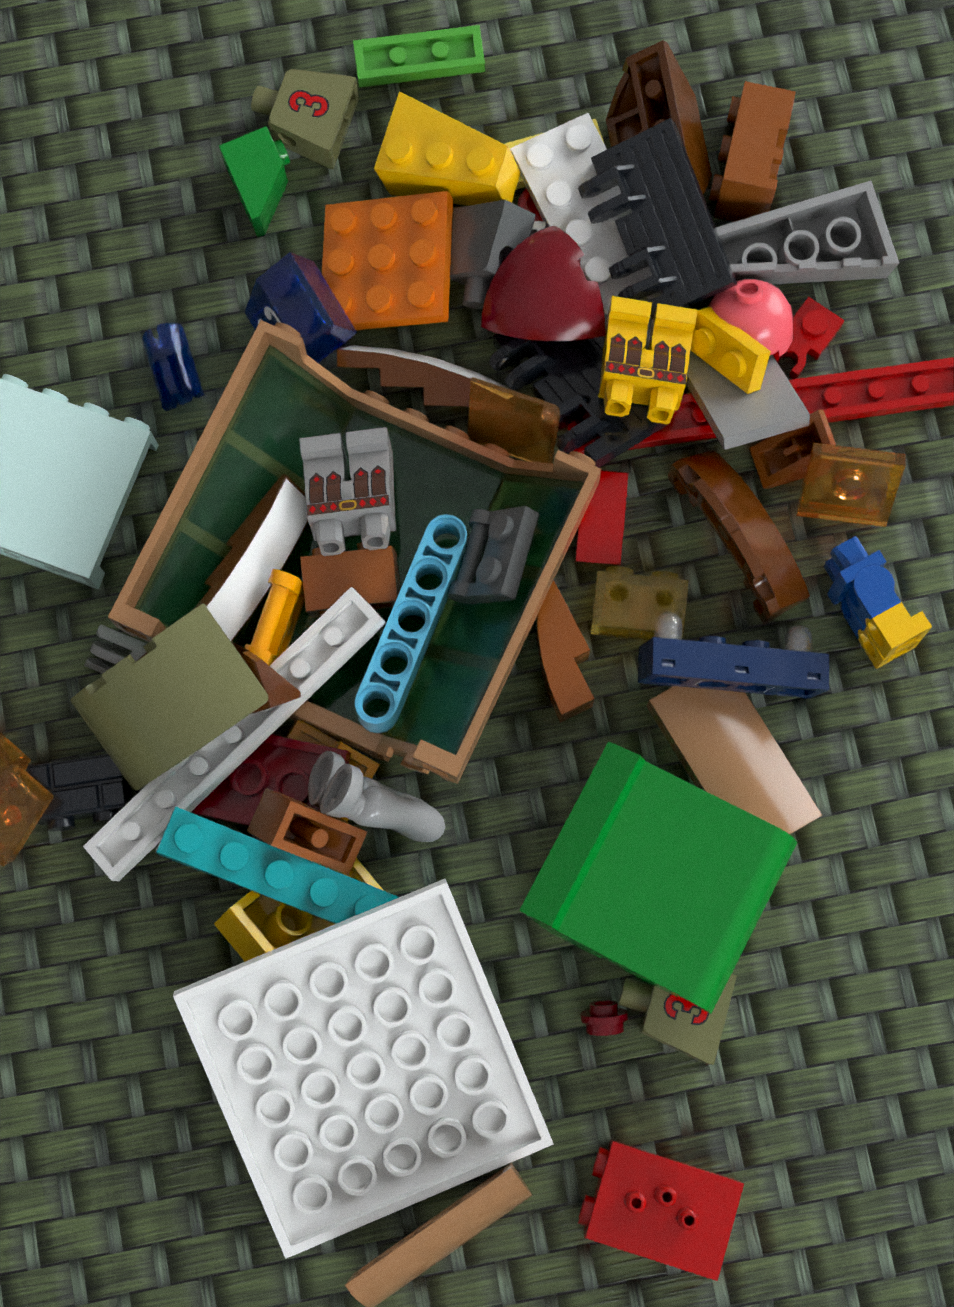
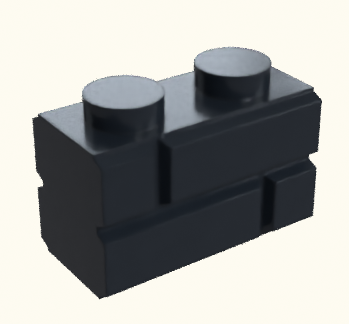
(81, 790)

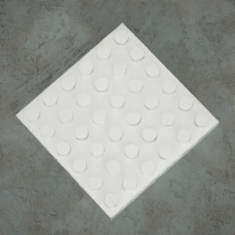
(363, 1068)

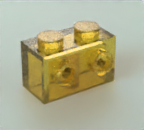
(631, 603)

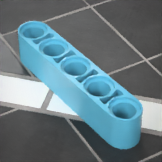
(411, 601)

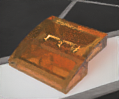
(21, 801)

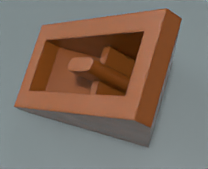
(786, 455)

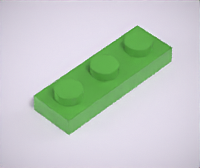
(419, 56)

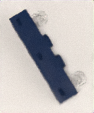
(730, 667)

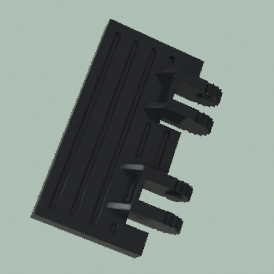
(668, 219)
(572, 383)

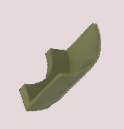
(171, 699)

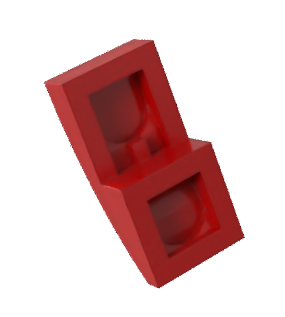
(603, 522)

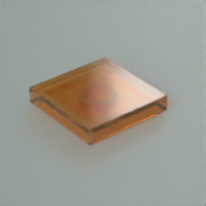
(850, 484)

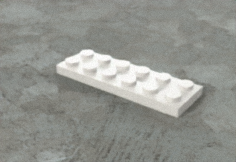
(552, 172)

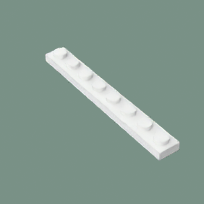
(304, 665)

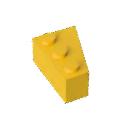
(438, 154)

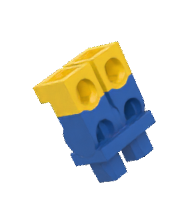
(872, 604)

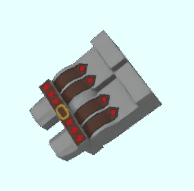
(345, 506)

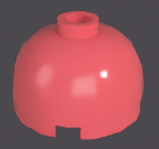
(758, 311)

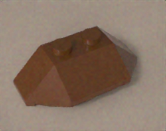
(653, 92)

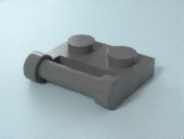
(503, 559)

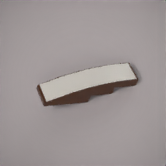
(442, 381)
(256, 548)

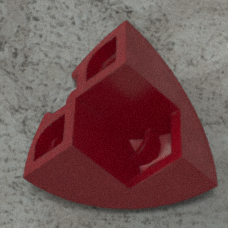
(544, 292)

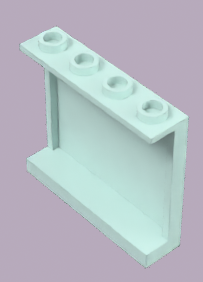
(63, 479)

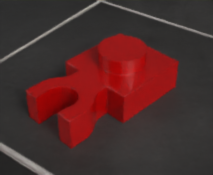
(812, 333)

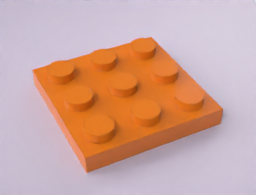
(390, 259)

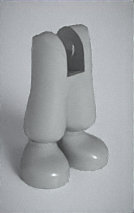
(344, 792)

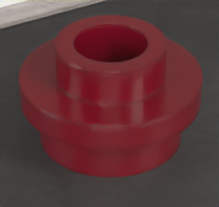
(604, 1018)

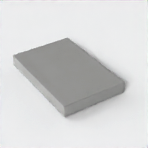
(745, 417)

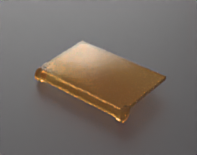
(512, 421)

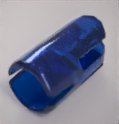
(172, 365)

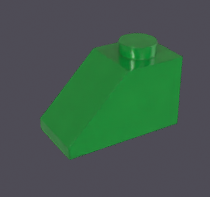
(257, 174)

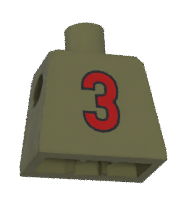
(310, 112)
(677, 1020)

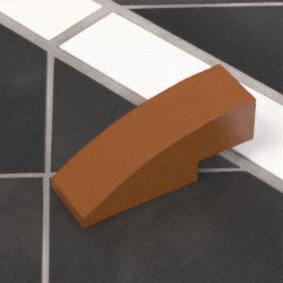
(560, 652)

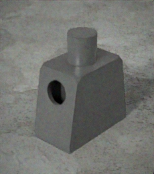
(482, 241)

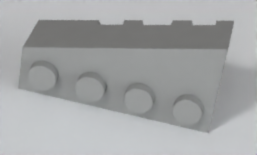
(813, 240)

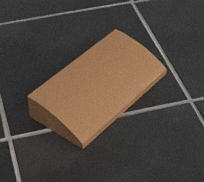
(733, 754)
(438, 1237)

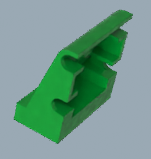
(658, 877)

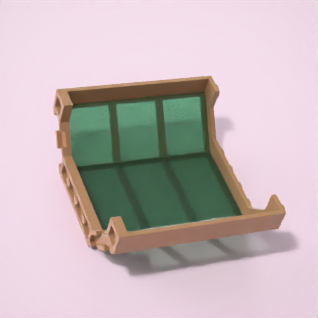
(437, 472)

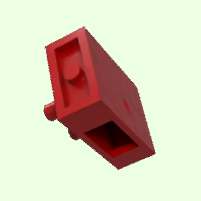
(661, 1209)

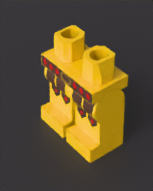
(640, 374)

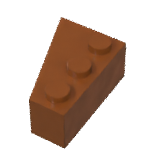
(752, 152)

